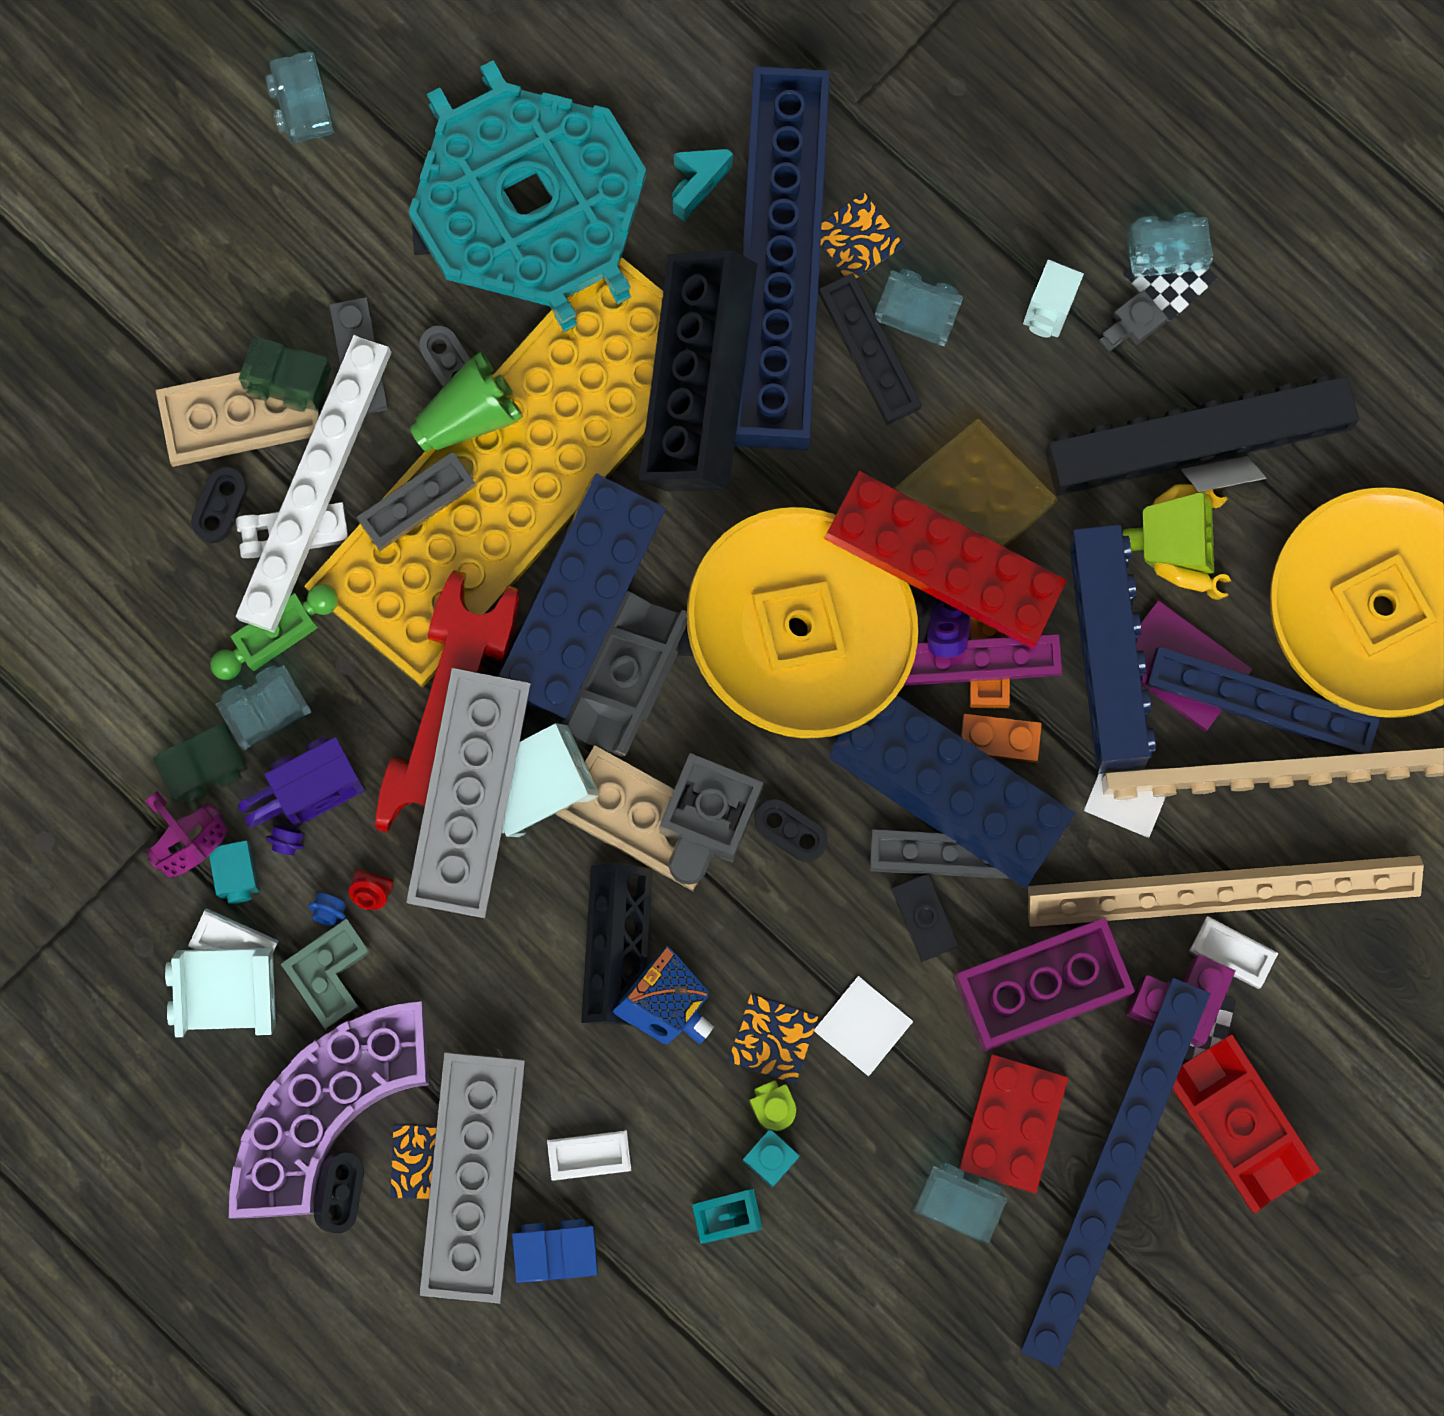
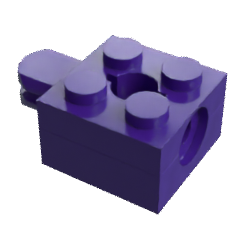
(305, 785)

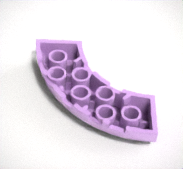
(316, 1101)

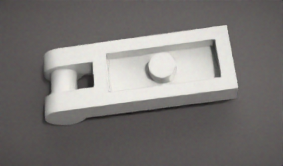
(330, 532)

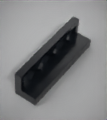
(609, 942)

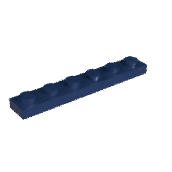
(1261, 701)

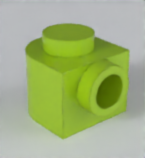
(773, 1107)

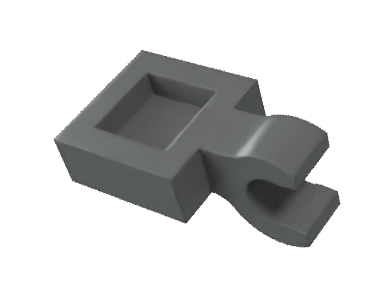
(1135, 320)

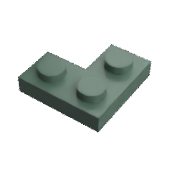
(317, 969)

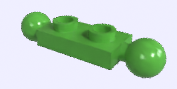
(259, 646)

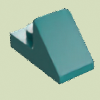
(705, 171)

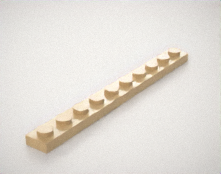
(1278, 773)
(1225, 891)

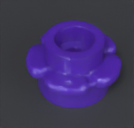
(285, 839)

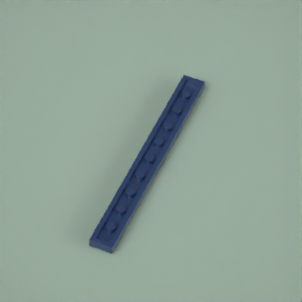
(1115, 1172)

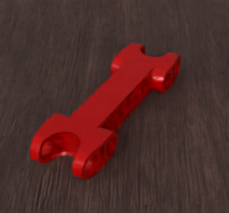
(467, 643)

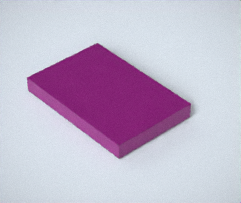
(1170, 631)

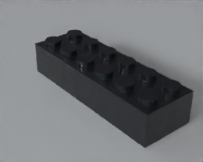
(698, 371)

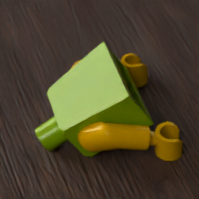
(1180, 538)

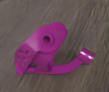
(195, 850)

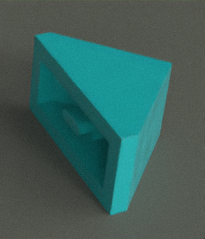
(727, 1216)

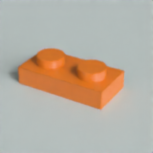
(1003, 737)

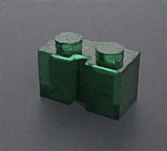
(284, 374)

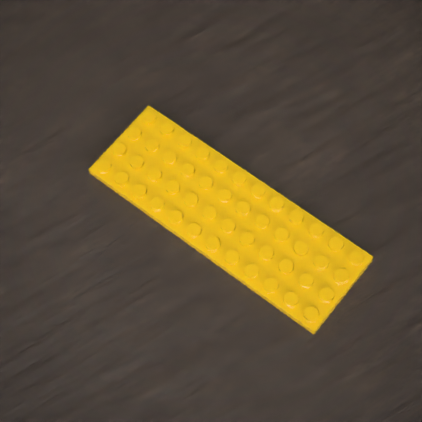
(582, 416)

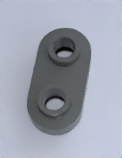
(446, 364)

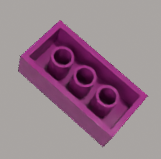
(1043, 984)

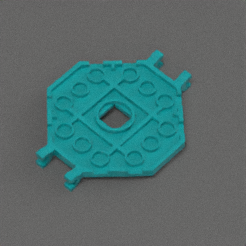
(501, 141)

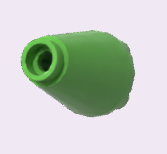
(466, 407)

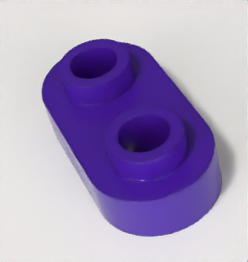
(948, 631)

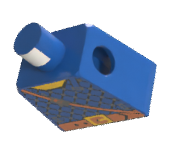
(666, 1001)

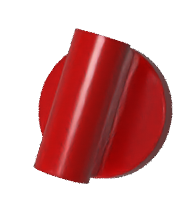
(370, 890)

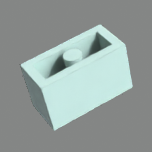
(1052, 299)

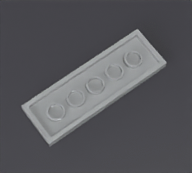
(468, 793)
(472, 1177)

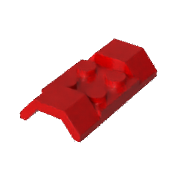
(1242, 1124)

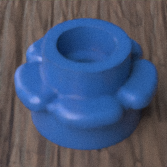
(327, 909)

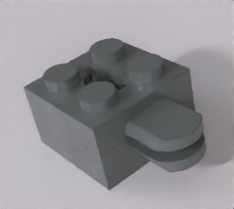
(707, 816)

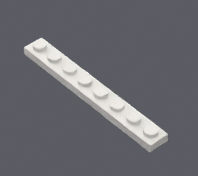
(313, 484)

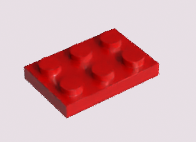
(1013, 1124)

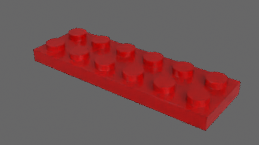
(945, 559)

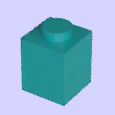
(234, 872)
(770, 1158)

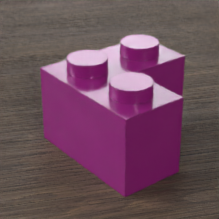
(1201, 974)

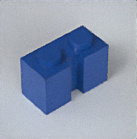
(555, 1253)

